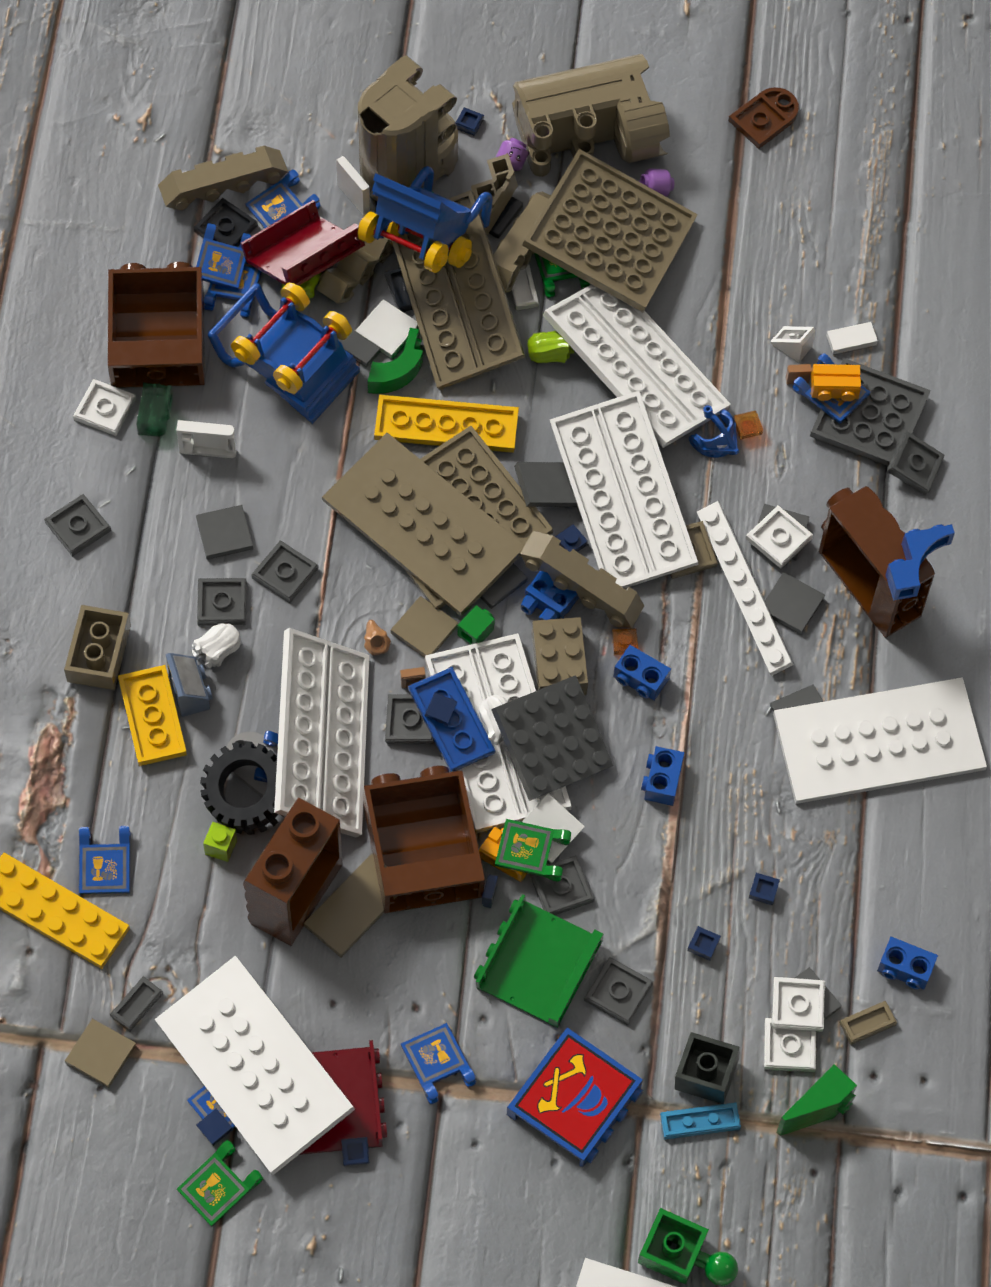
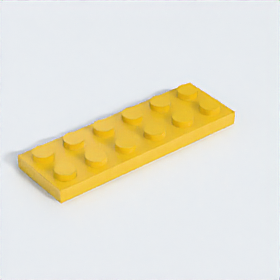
(440, 420)
(58, 912)

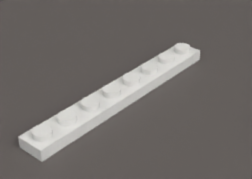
(745, 588)

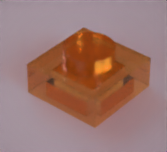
(748, 425)
(622, 639)

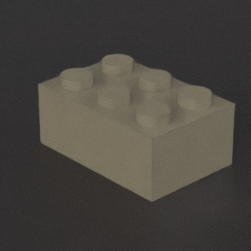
(97, 647)
(559, 651)

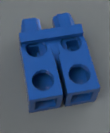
(548, 598)

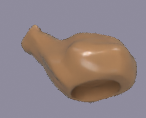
(376, 639)

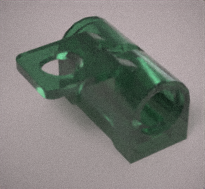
(154, 409)

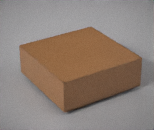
(796, 371)
(411, 676)

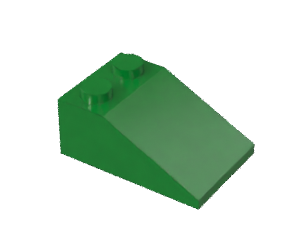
(822, 1102)

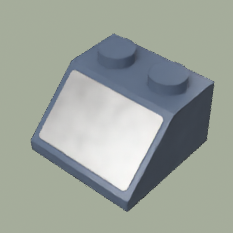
(188, 684)

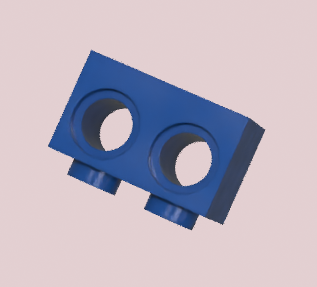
(646, 668)
(666, 776)
(909, 957)

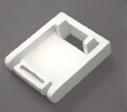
(207, 440)

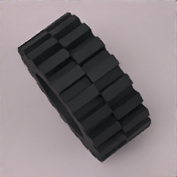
(241, 818)

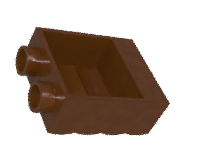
(156, 325)
(858, 546)
(424, 838)
(294, 871)

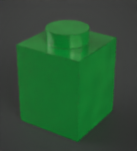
(476, 626)

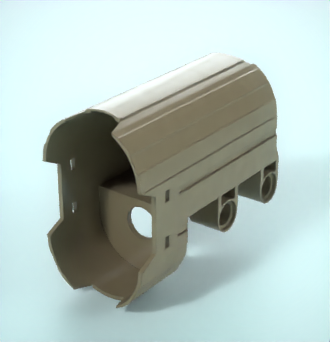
(587, 108)
(405, 128)

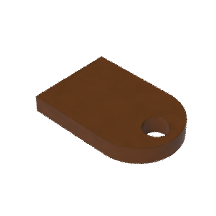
(764, 116)

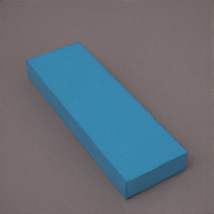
(700, 1121)

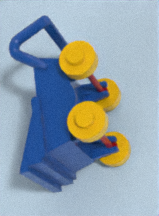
(426, 216)
(293, 351)

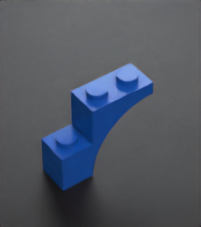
(917, 545)

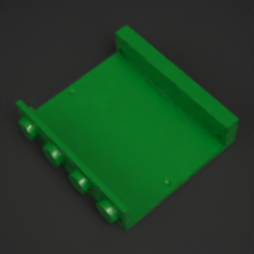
(537, 962)

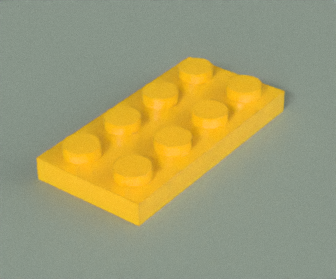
(152, 715)

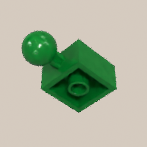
(677, 1264)

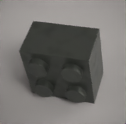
(707, 1068)

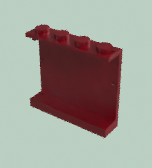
(300, 246)
(357, 1079)

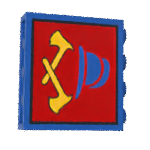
(576, 1096)

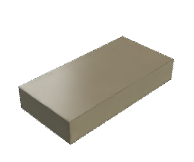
(868, 1022)

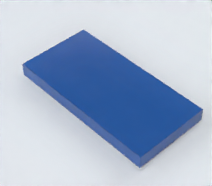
(464, 738)

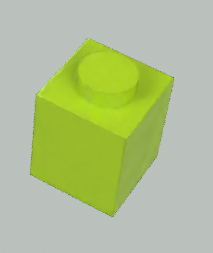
(220, 841)

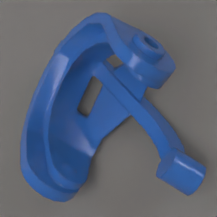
(728, 436)

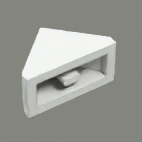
(794, 341)

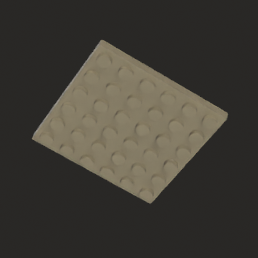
(610, 230)
(481, 477)

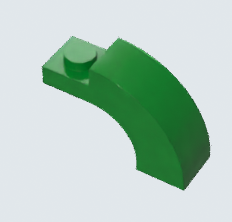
(399, 372)

